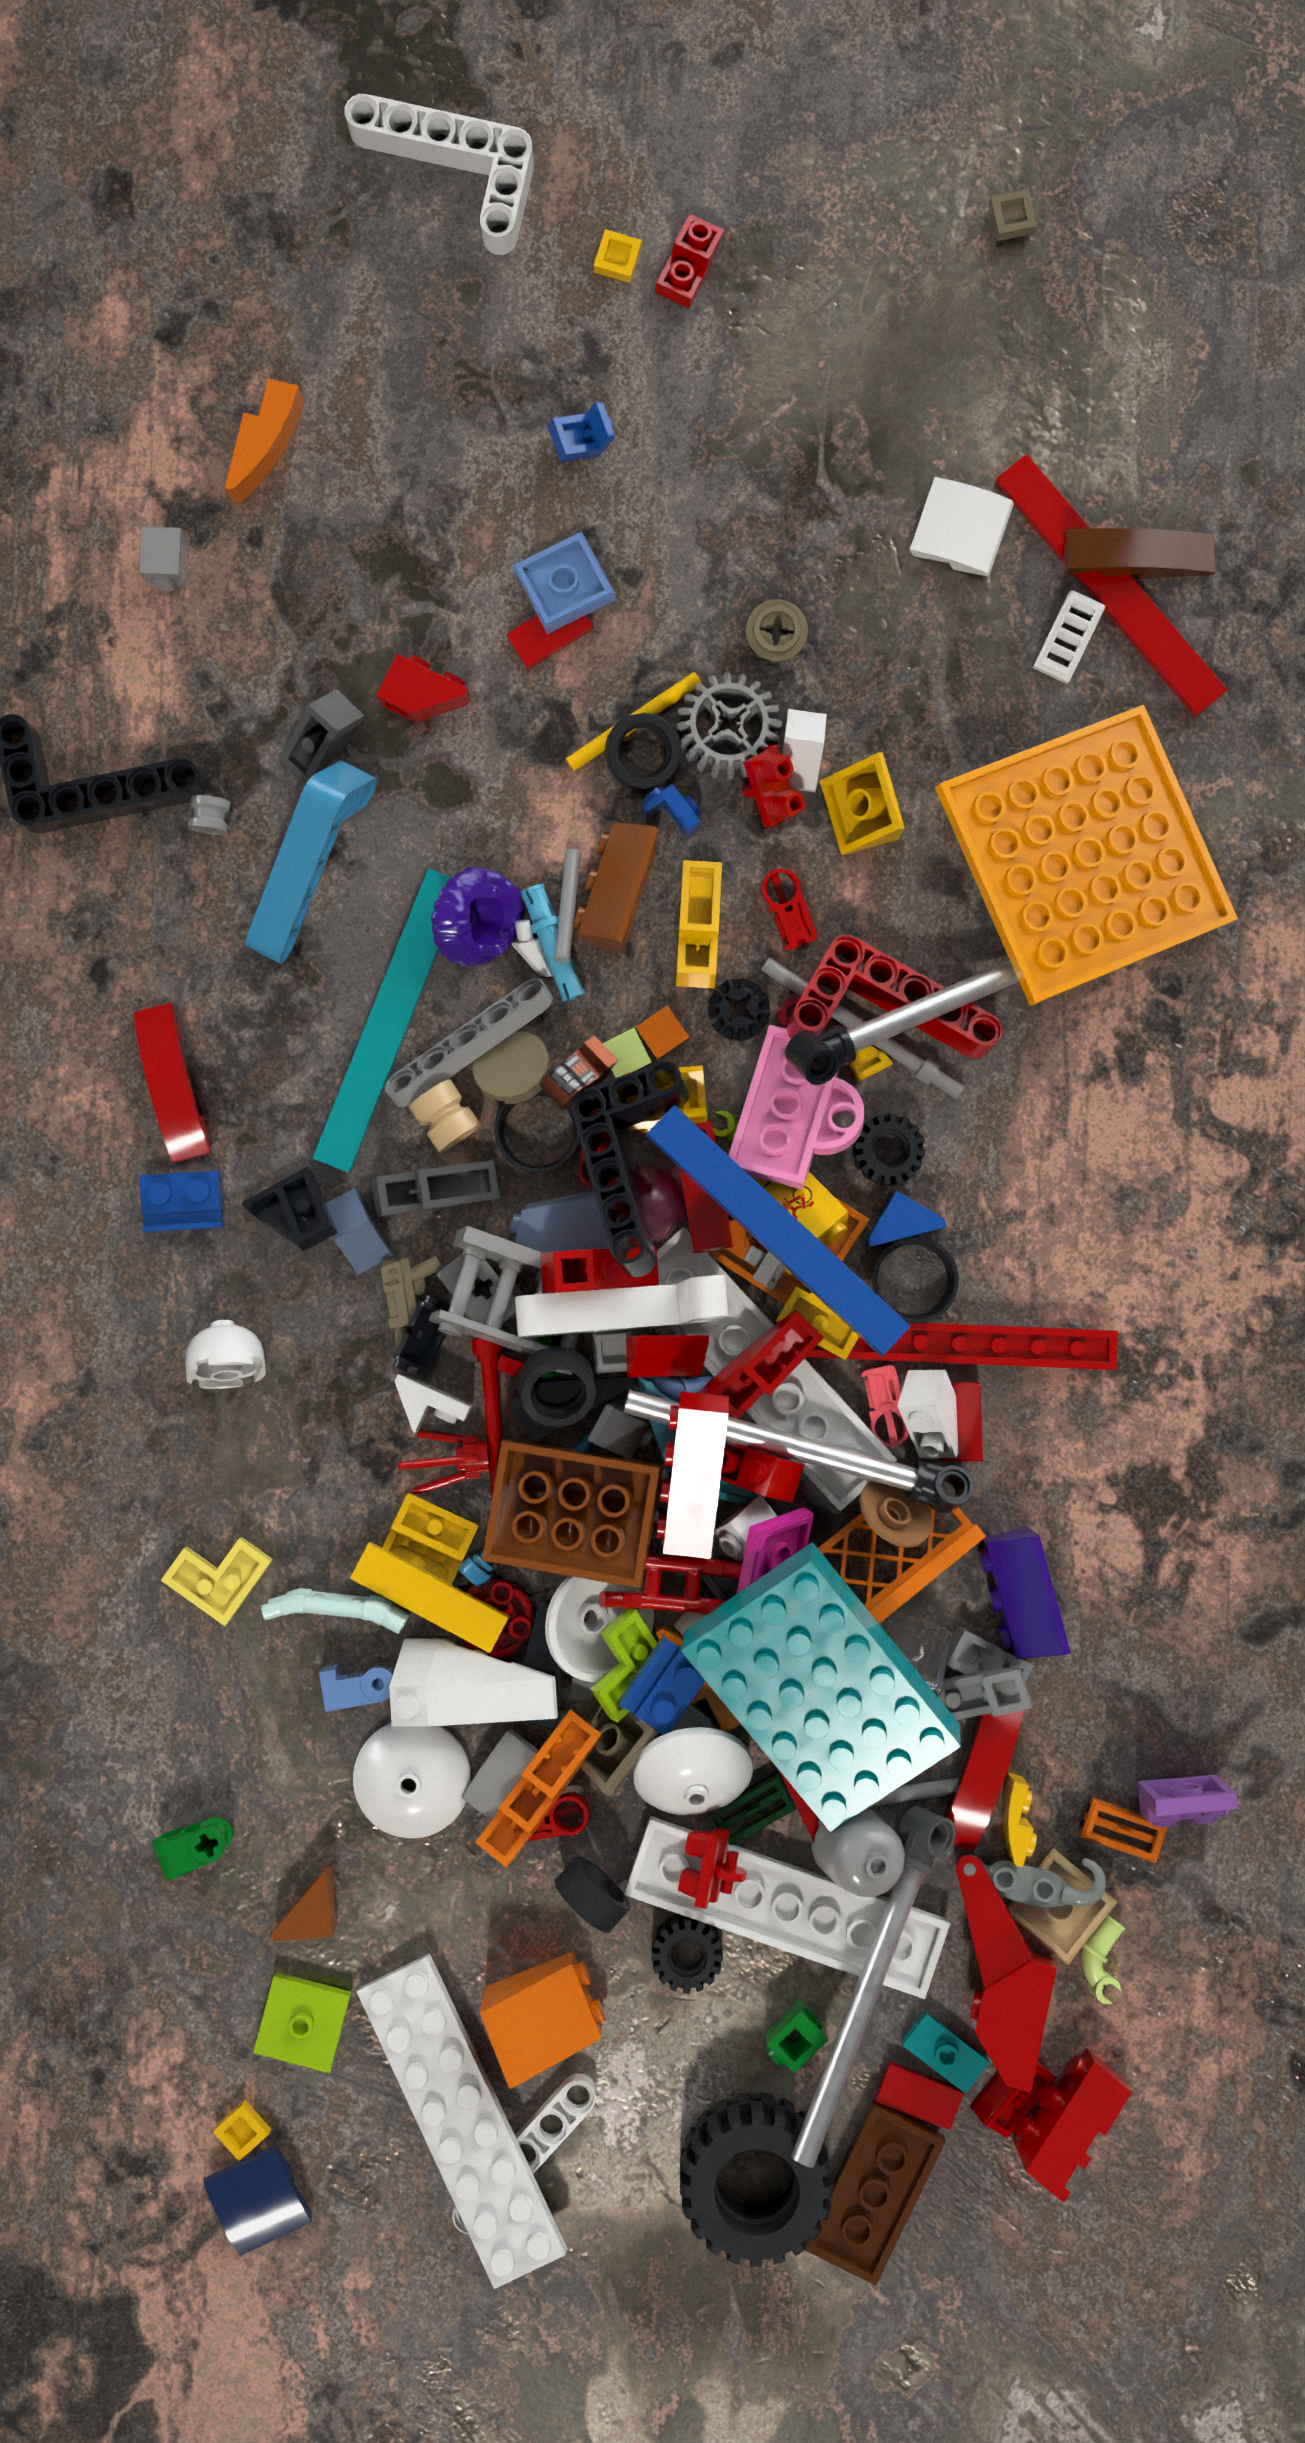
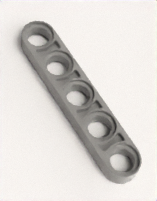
(469, 1042)

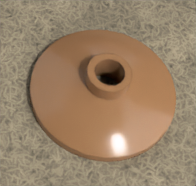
(894, 1515)

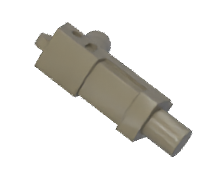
(401, 1285)

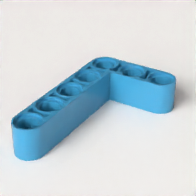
(322, 807)

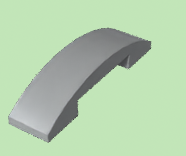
(985, 1693)

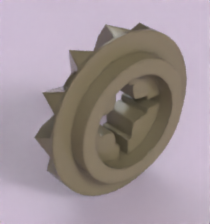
(791, 620)

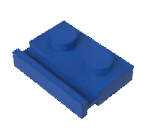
(181, 1201)
(662, 1687)

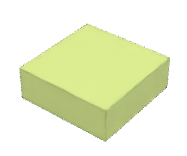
(629, 1052)

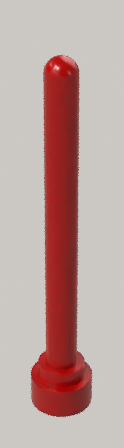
(488, 1354)

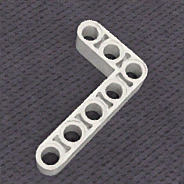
(455, 153)
(605, 1310)

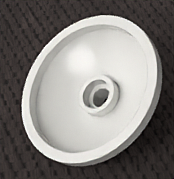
(576, 1643)
(428, 1757)
(692, 1771)

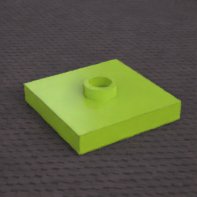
(302, 2022)

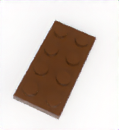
(876, 2191)

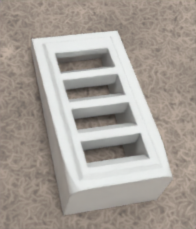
(1079, 604)

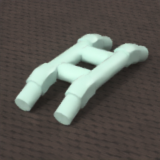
(366, 1608)

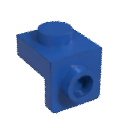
(582, 434)
(681, 810)

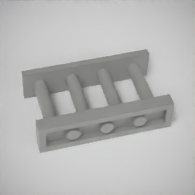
(513, 1260)

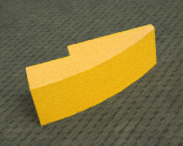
(699, 924)

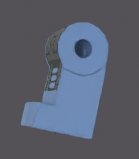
(355, 1688)

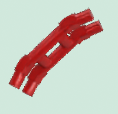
(689, 1601)

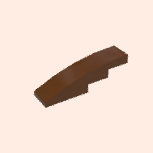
(1139, 552)

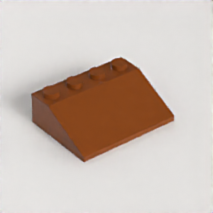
(572, 1512)

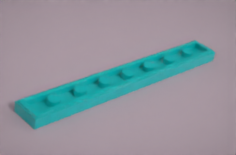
(383, 1032)

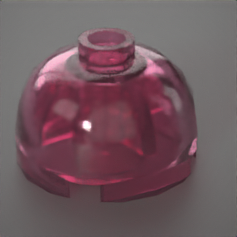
(660, 1201)

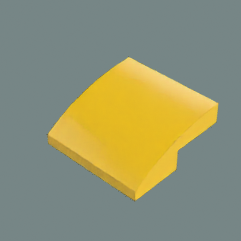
(430, 1537)

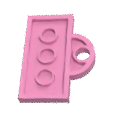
(790, 1118)

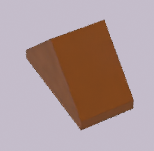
(313, 1912)

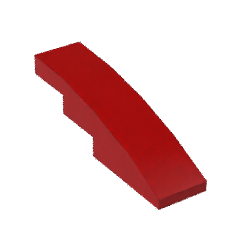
(764, 1363)

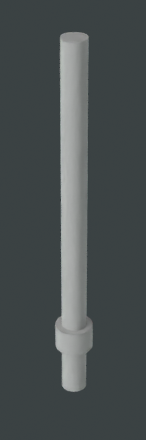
(925, 1071)

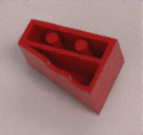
(1068, 2120)

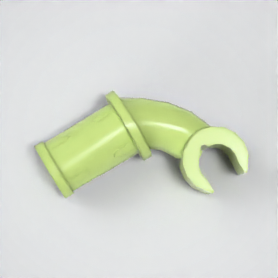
(1094, 1955)

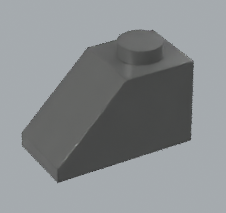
(321, 734)
(620, 1431)

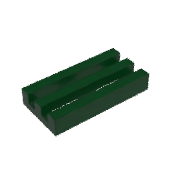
(765, 1820)

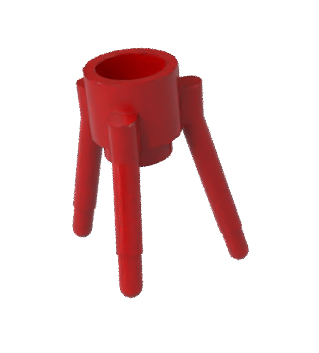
(470, 1457)

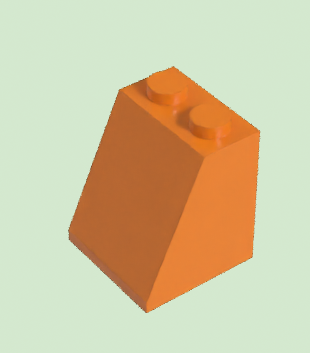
(541, 2017)

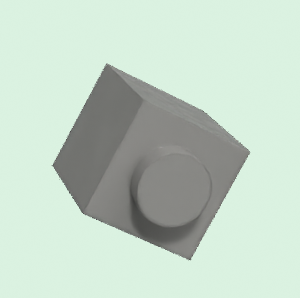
(164, 557)

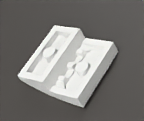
(961, 526)

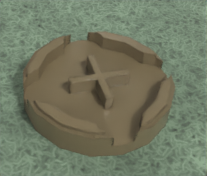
(513, 1068)

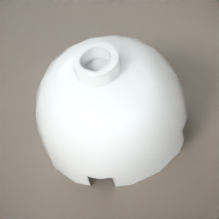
(223, 1356)

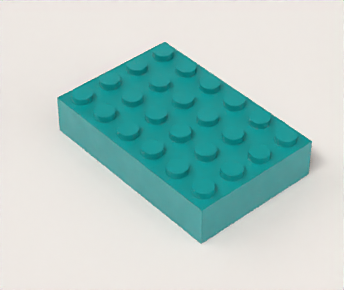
(821, 1687)

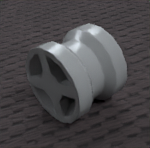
(209, 815)

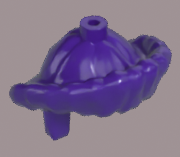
(476, 916)

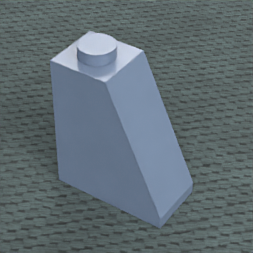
(560, 1224)

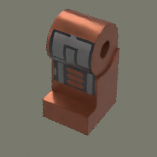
(578, 1072)

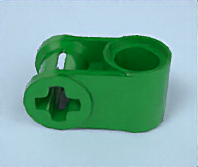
(188, 1849)

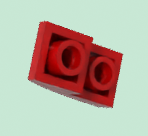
(689, 261)

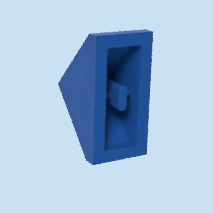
(902, 1219)

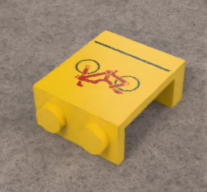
(812, 1208)

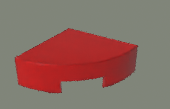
(509, 1365)

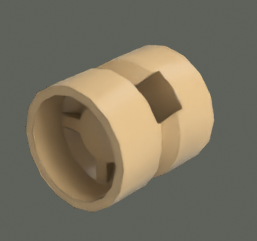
(442, 1112)

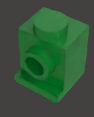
(799, 2050)

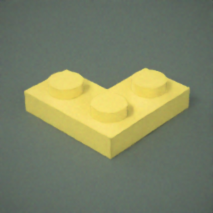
(218, 1589)

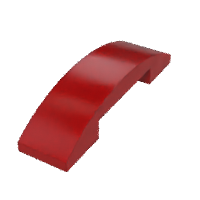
(169, 1083)
(983, 1776)

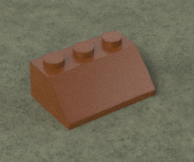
(617, 885)

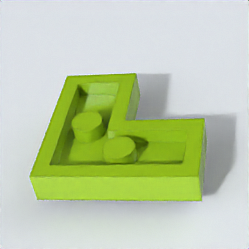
(631, 1645)

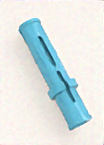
(545, 926)

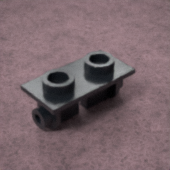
(419, 1351)

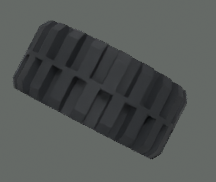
(744, 2230)

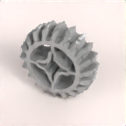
(709, 699)

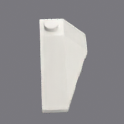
(459, 1686)

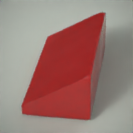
(666, 1355)
(968, 1421)
(1005, 2107)

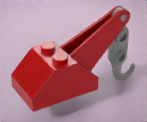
(1015, 1980)

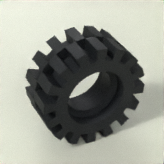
(906, 1133)
(682, 1976)

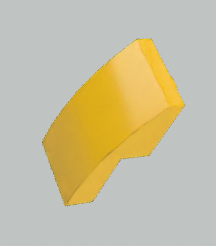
(1017, 1830)

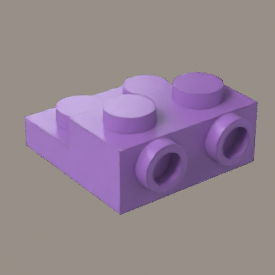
(1185, 1798)

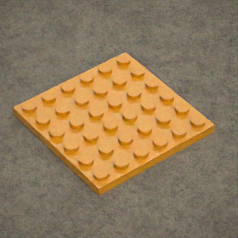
(1086, 854)

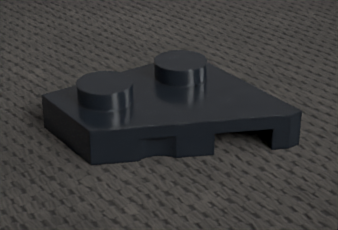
(294, 1210)

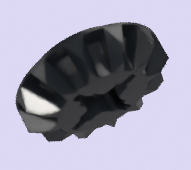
(741, 1027)

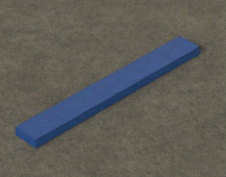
(778, 1231)

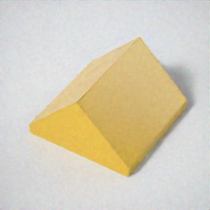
(863, 805)

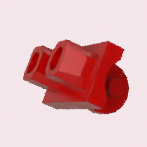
(771, 787)
(706, 1883)

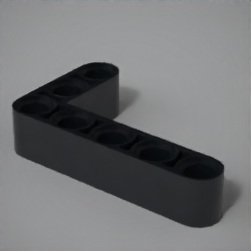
(89, 790)
(614, 1160)

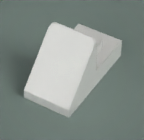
(419, 1396)

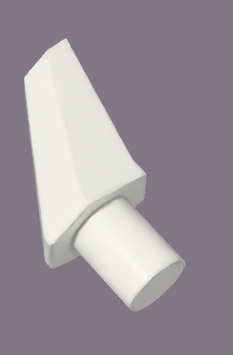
(530, 948)

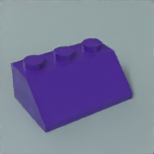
(1023, 1594)

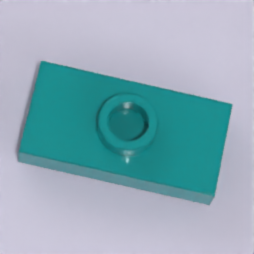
(945, 2051)

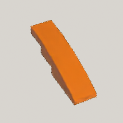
(538, 1788)

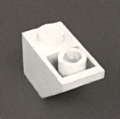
(930, 1413)

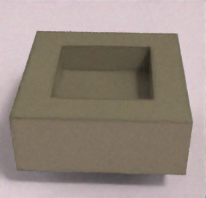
(1012, 214)

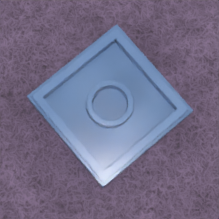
(564, 582)

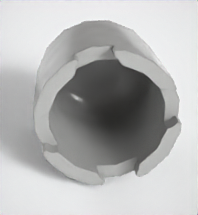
(860, 1854)

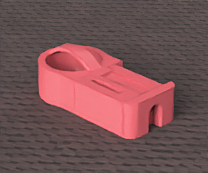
(883, 1396)

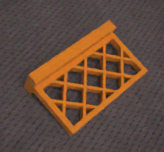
(915, 1577)

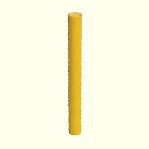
(654, 707)

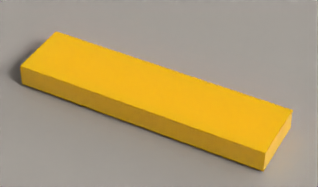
(429, 1597)

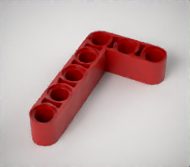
(888, 996)

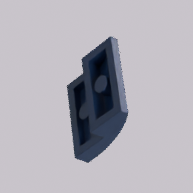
(257, 2200)

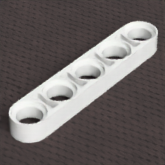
(544, 2142)

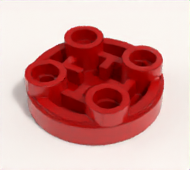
(513, 1601)

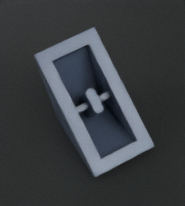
(357, 1232)

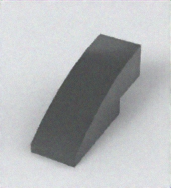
(434, 1188)

